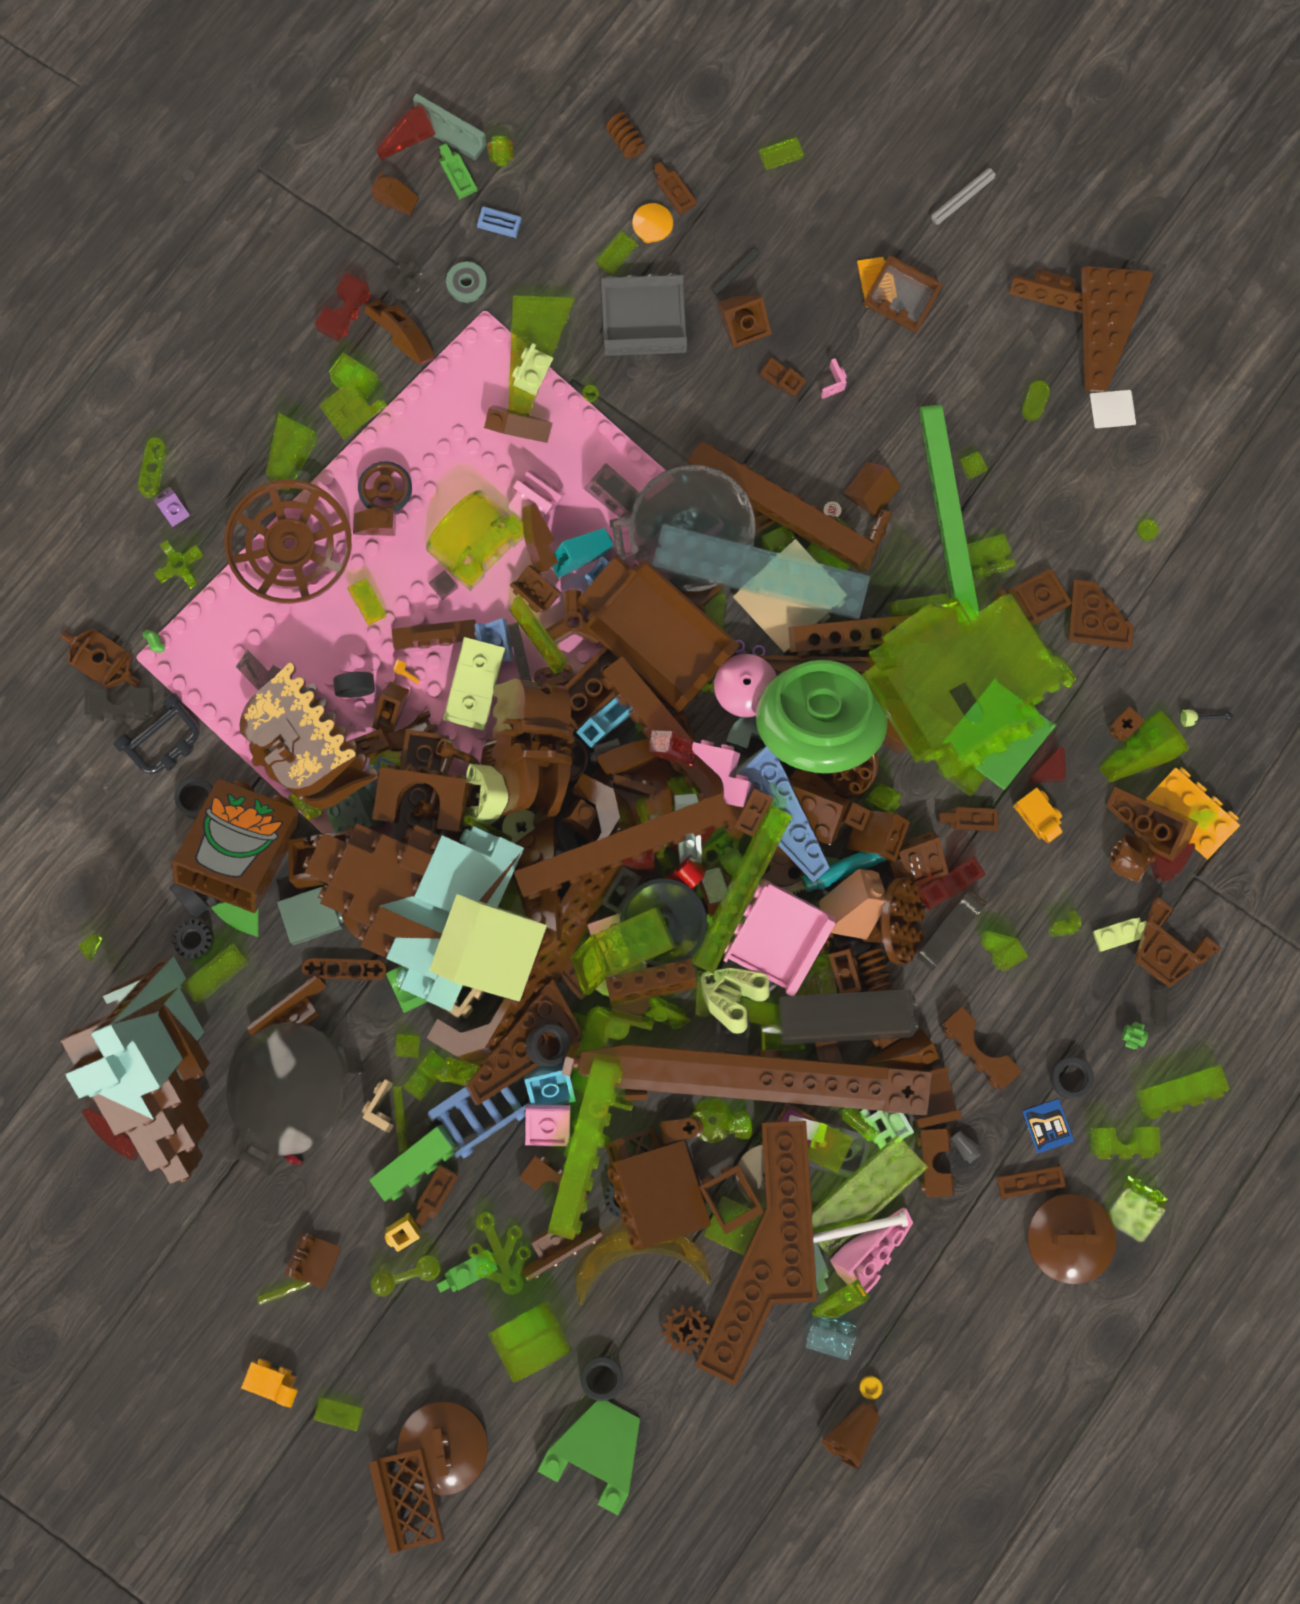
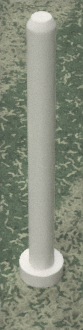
(862, 1227)

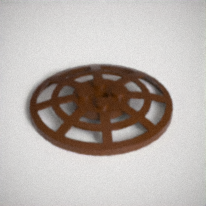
(280, 532)

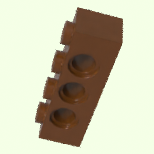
(651, 982)

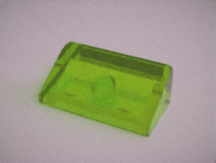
(772, 1039)

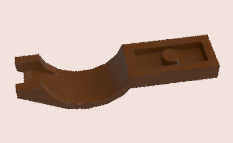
(382, 741)

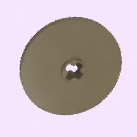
(753, 1169)

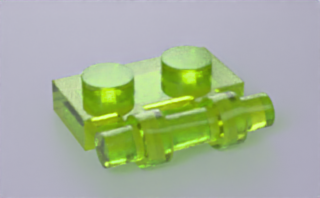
(987, 550)

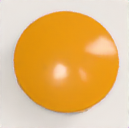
(652, 222)

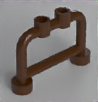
(445, 749)

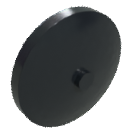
(681, 911)

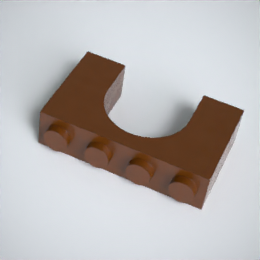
(395, 782)

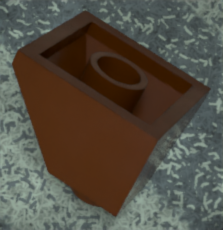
(744, 319)

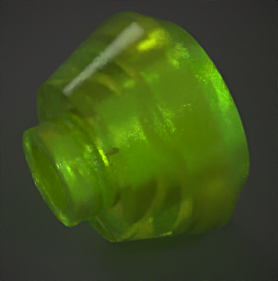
(740, 1125)

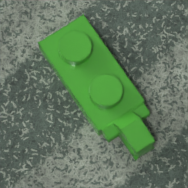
(456, 172)
(464, 1274)

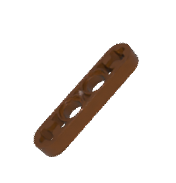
(344, 965)

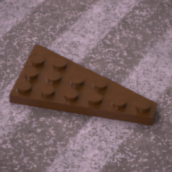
(1109, 311)

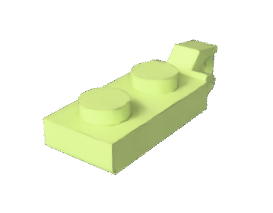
(1119, 934)

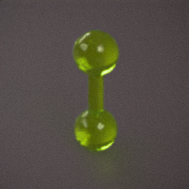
(384, 1283)

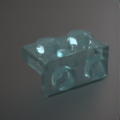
(831, 1337)

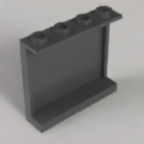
(643, 315)

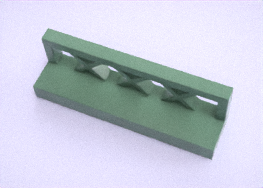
(452, 129)

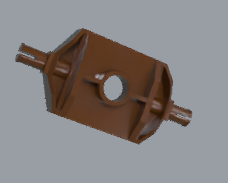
(112, 670)

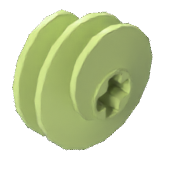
(517, 818)

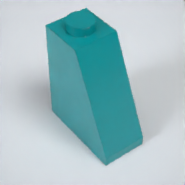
(581, 551)

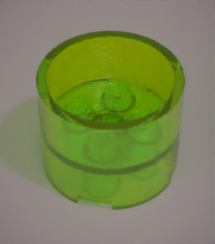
(530, 1342)

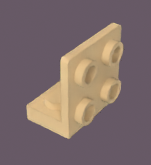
(466, 1007)
(370, 1109)

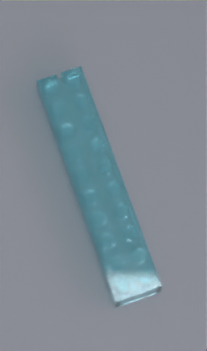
(761, 572)

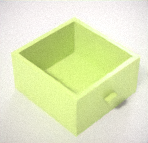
(487, 948)

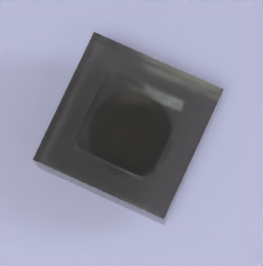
(443, 585)

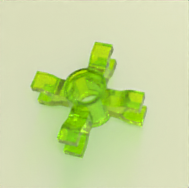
(169, 570)

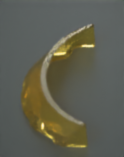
(617, 1247)

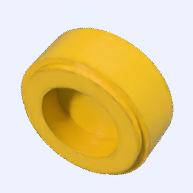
(870, 1387)

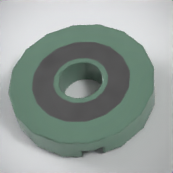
(466, 293)

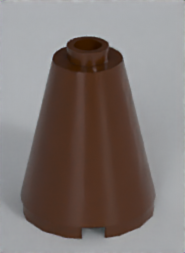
(853, 1435)

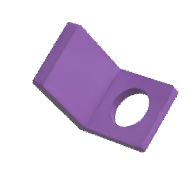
(171, 506)

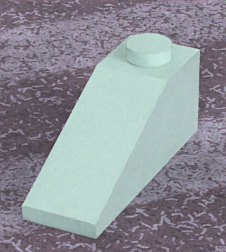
(692, 845)

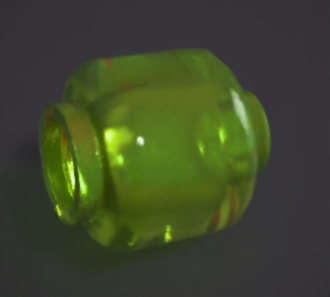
(500, 150)

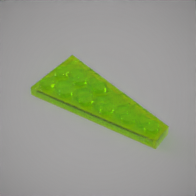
(537, 322)

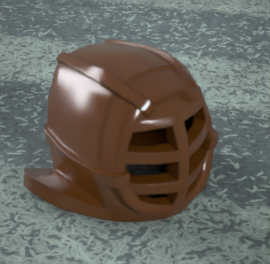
(1131, 857)

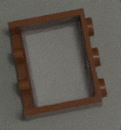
(902, 293)

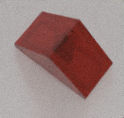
(1053, 770)

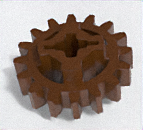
(700, 1333)

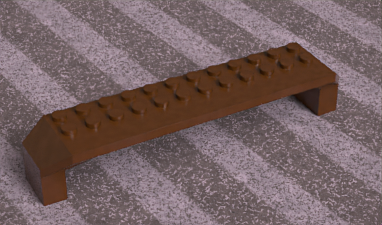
(575, 911)

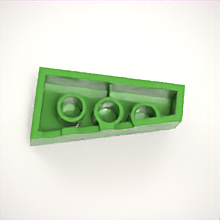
(413, 1163)

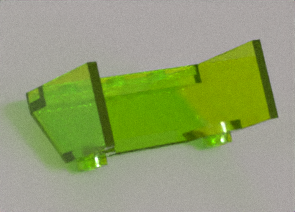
(605, 1024)

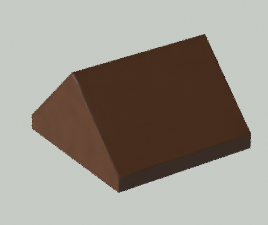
(872, 488)

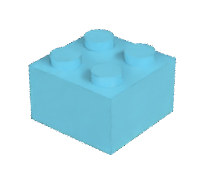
(549, 1086)

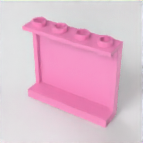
(780, 936)

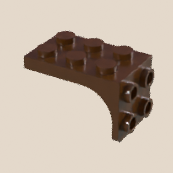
(1039, 596)

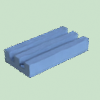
(498, 229)

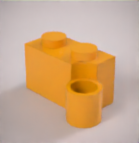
(1040, 815)
(271, 1382)

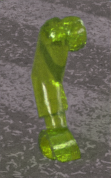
(1066, 671)

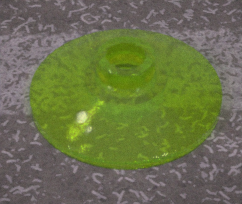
(720, 1111)

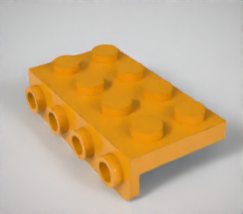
(1185, 797)

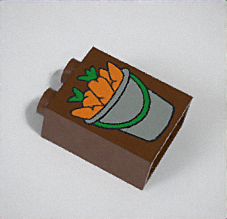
(236, 844)

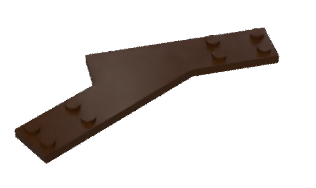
(779, 1259)

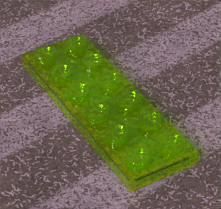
(867, 1190)

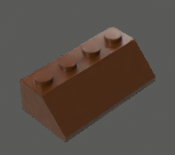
(587, 691)

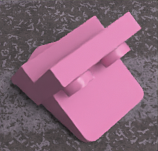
(536, 489)

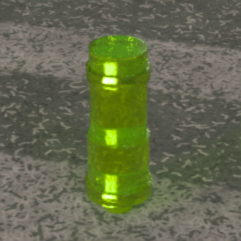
(858, 1123)

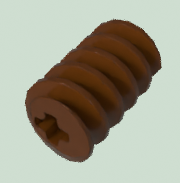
(624, 136)
(874, 970)

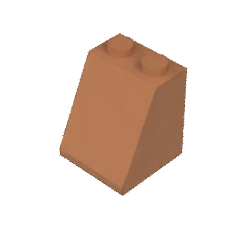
(856, 904)

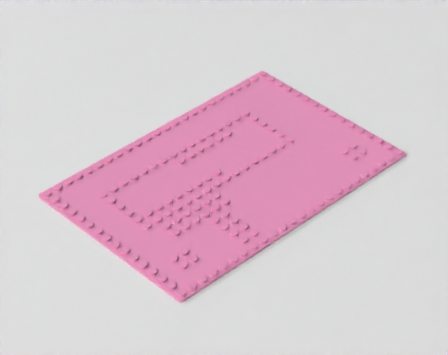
(442, 444)

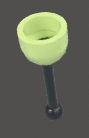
(1190, 717)

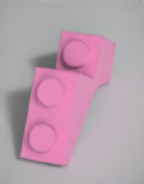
(724, 763)

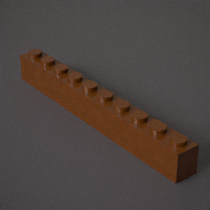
(790, 509)
(653, 716)
(621, 846)

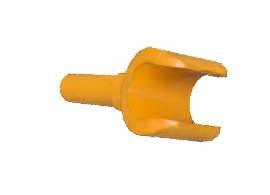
(399, 668)

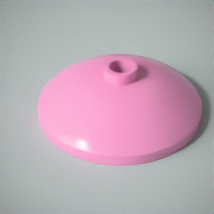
(729, 685)

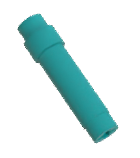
(842, 869)

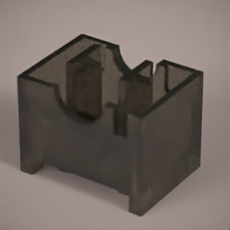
(731, 1042)

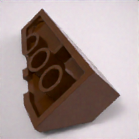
(1159, 827)

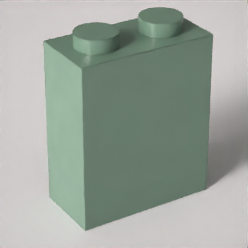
(307, 918)

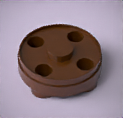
(779, 867)

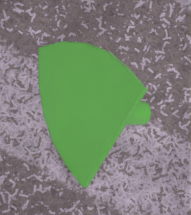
(238, 918)

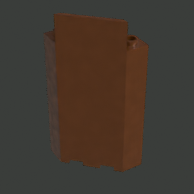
(656, 630)

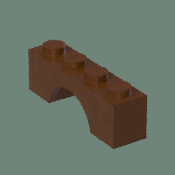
(961, 1028)

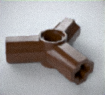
(572, 610)

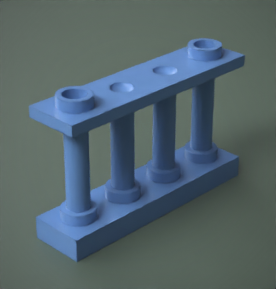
(460, 1101)

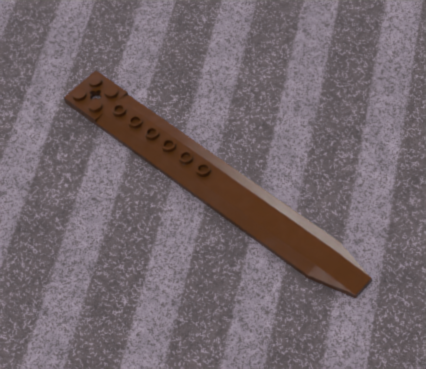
(765, 1078)

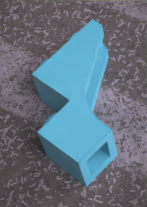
(603, 723)

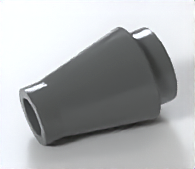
(968, 1148)

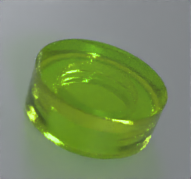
(1147, 530)

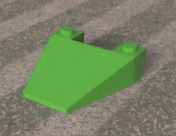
(602, 1445)

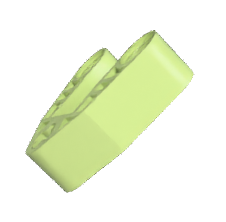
(492, 794)
(724, 990)

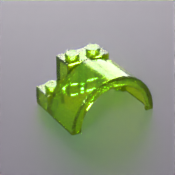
(473, 531)

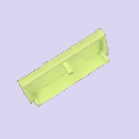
(474, 683)

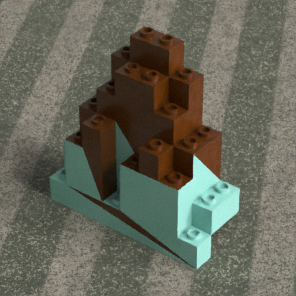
(409, 892)
(145, 1069)

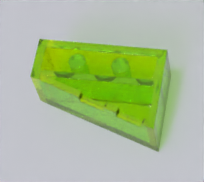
(289, 449)

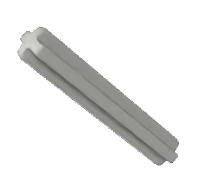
(964, 195)

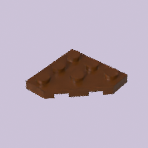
(1096, 618)

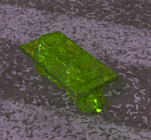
(667, 1013)

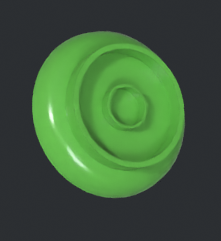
(821, 717)

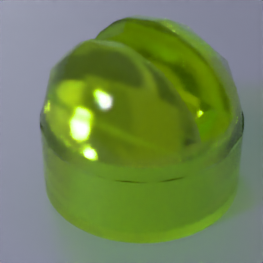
(590, 389)

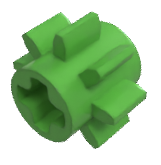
(1135, 1035)

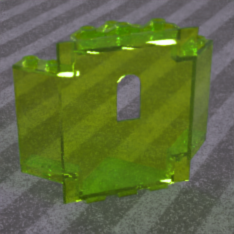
(953, 645)

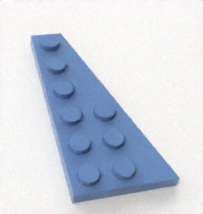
(799, 839)

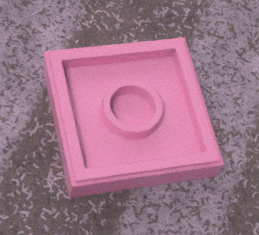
(547, 1125)

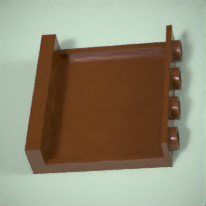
(658, 1195)

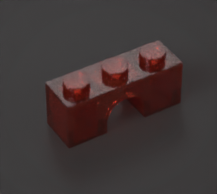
(336, 322)
(951, 884)

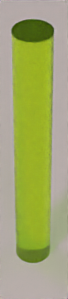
(487, 828)
(400, 1120)
(278, 1293)

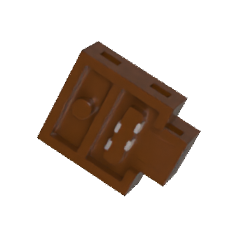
(919, 859)

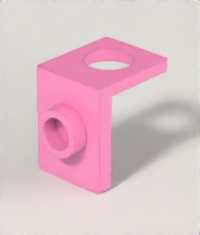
(840, 376)

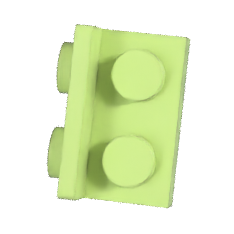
(532, 371)

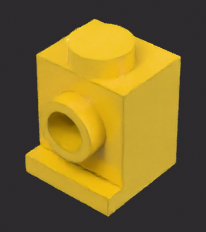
(399, 1240)

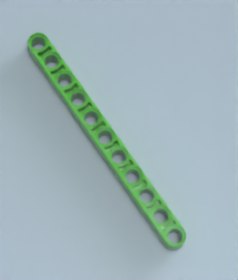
(947, 505)

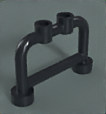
(168, 761)

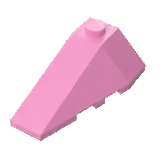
(868, 1253)

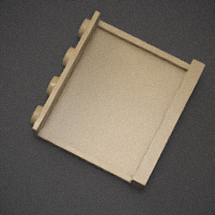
(777, 615)

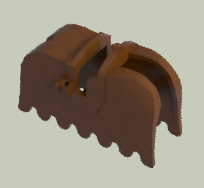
(536, 763)

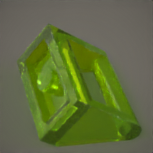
(841, 1301)

